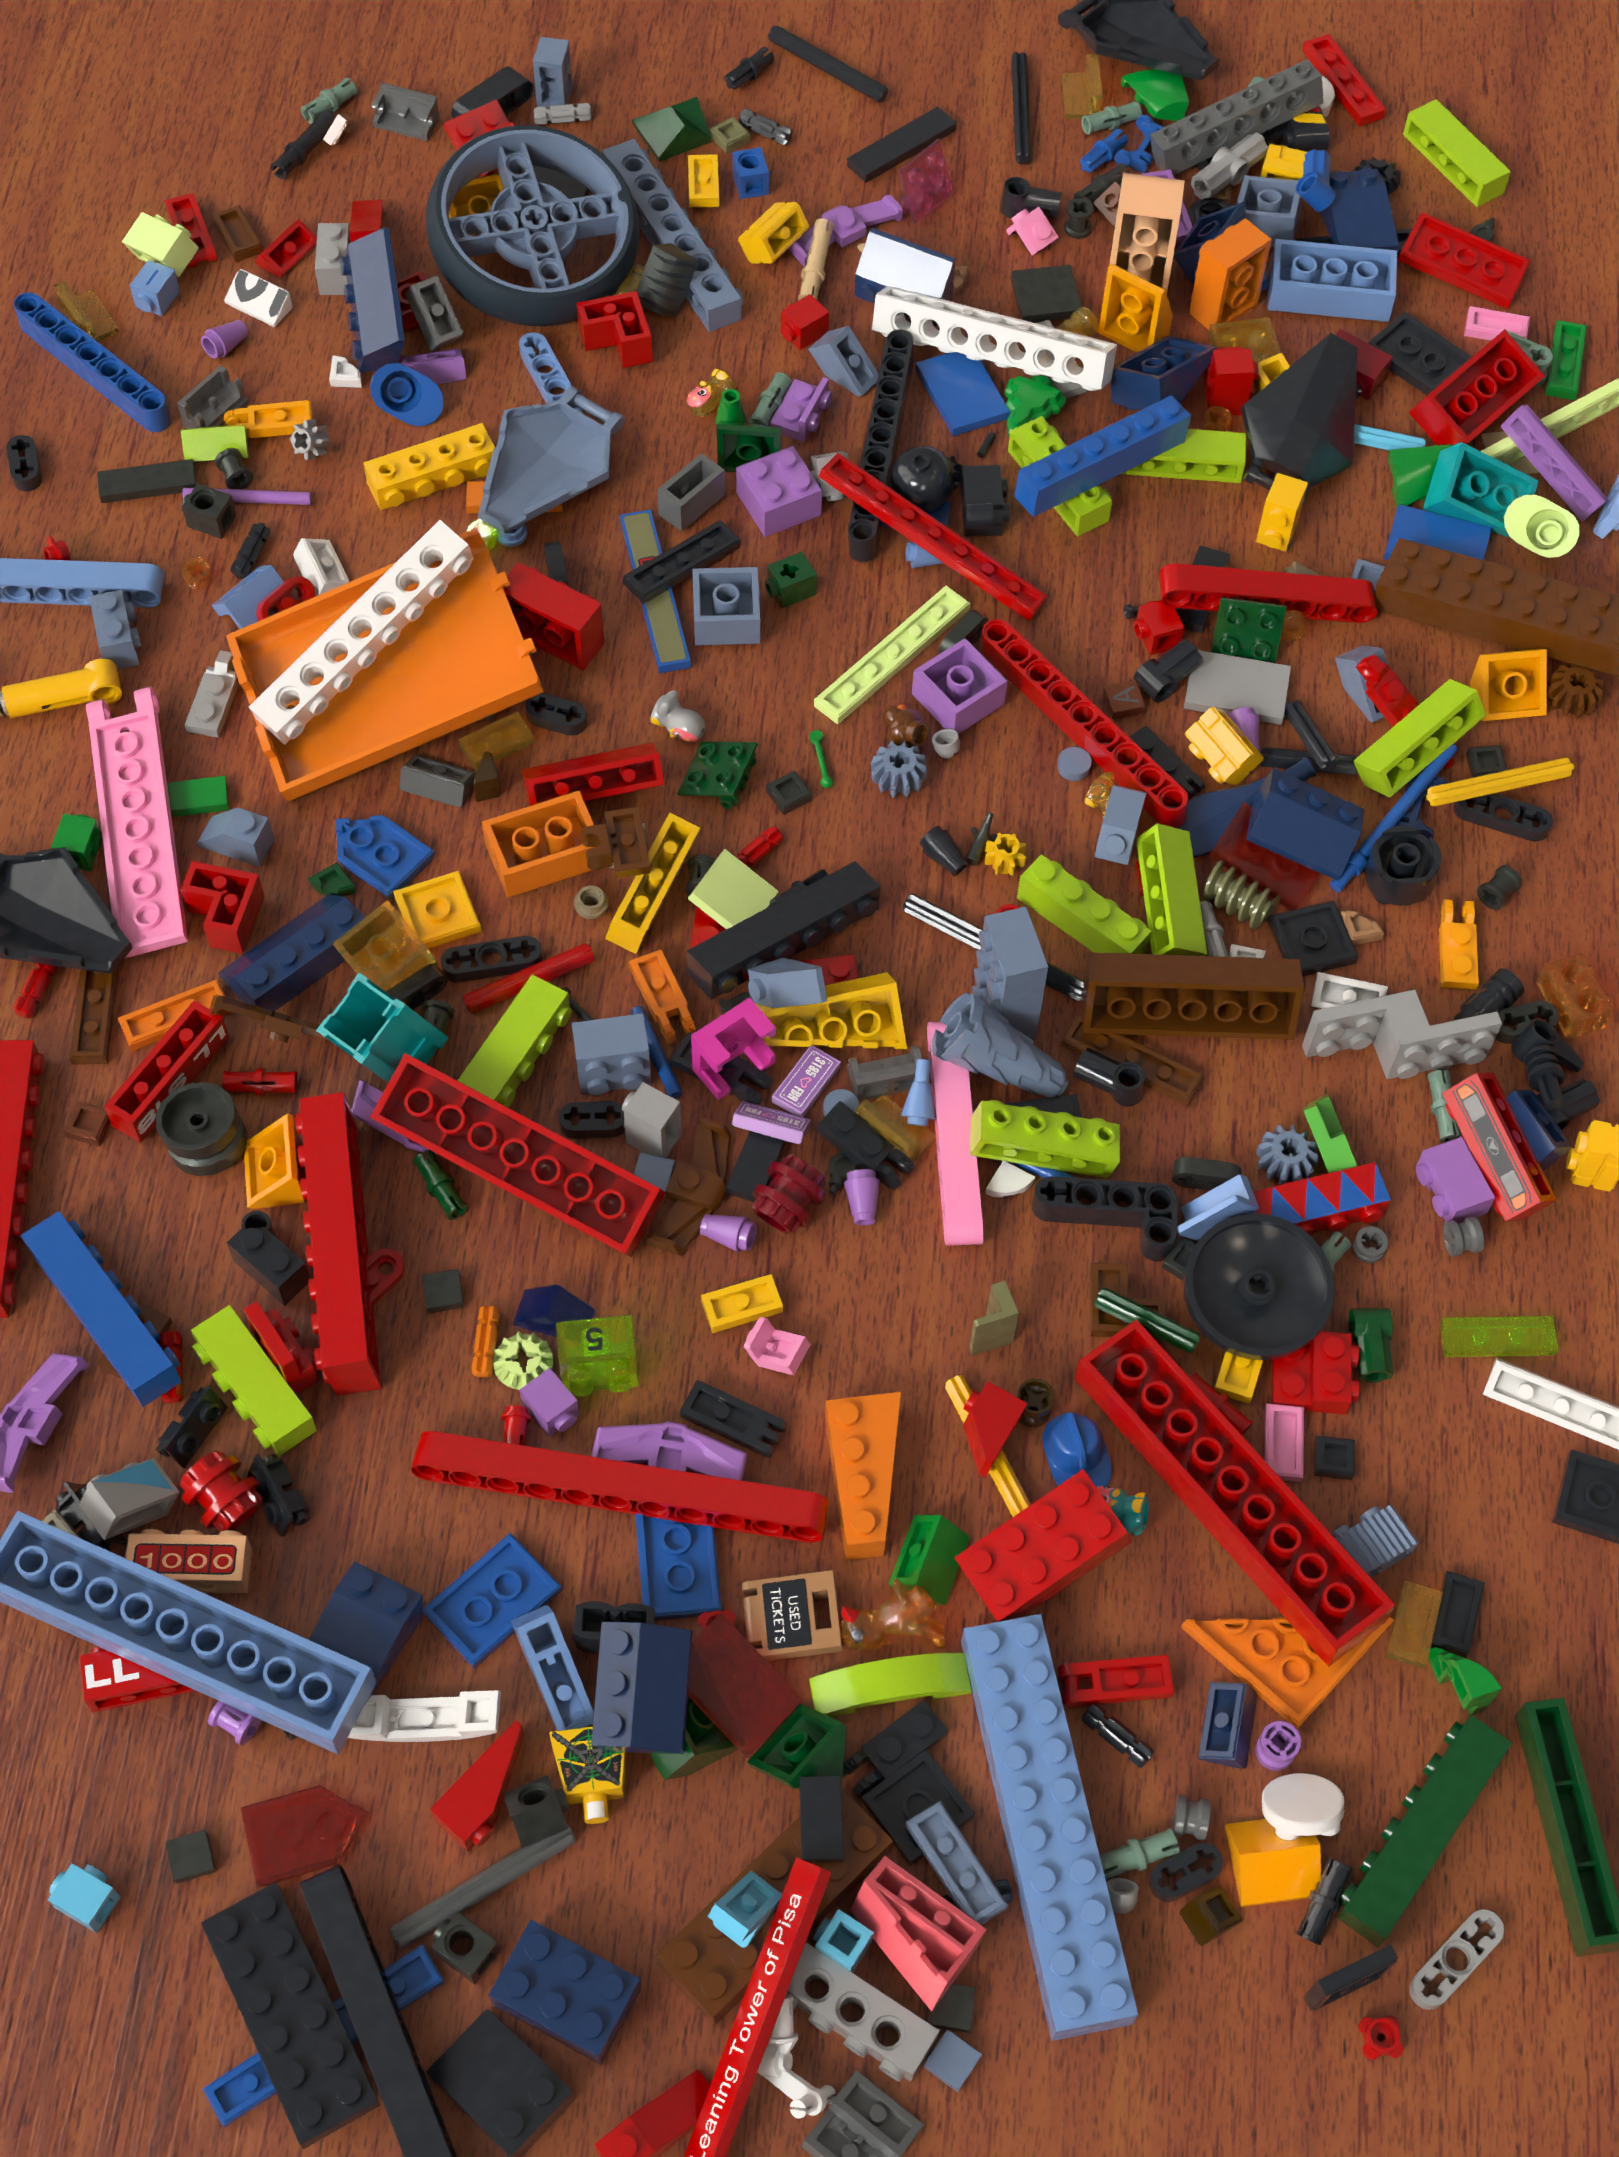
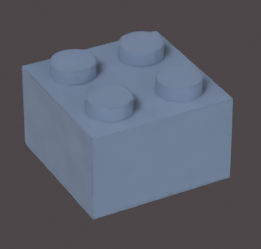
(1272, 206)
(726, 606)
(611, 1054)

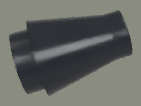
(943, 850)

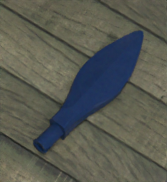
(1212, 811)

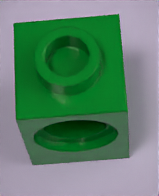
(80, 837)

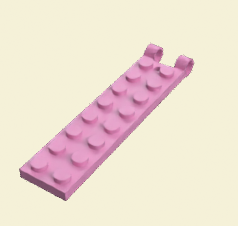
(137, 824)

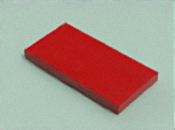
(1464, 260)

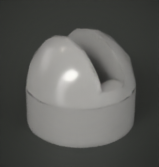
(946, 743)
(1122, 1894)

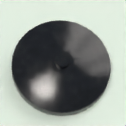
(1258, 1286)

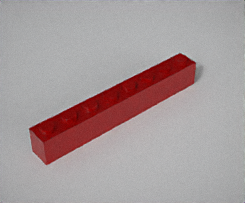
(18, 1098)

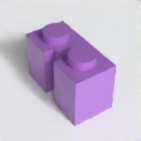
(1455, 1181)

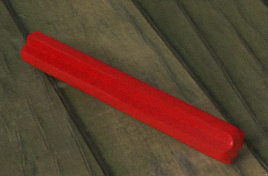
(512, 984)

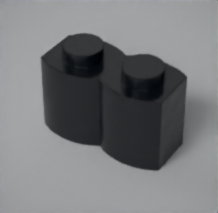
(592, 1613)

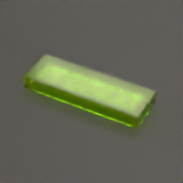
(1498, 1336)

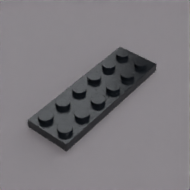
(290, 2015)

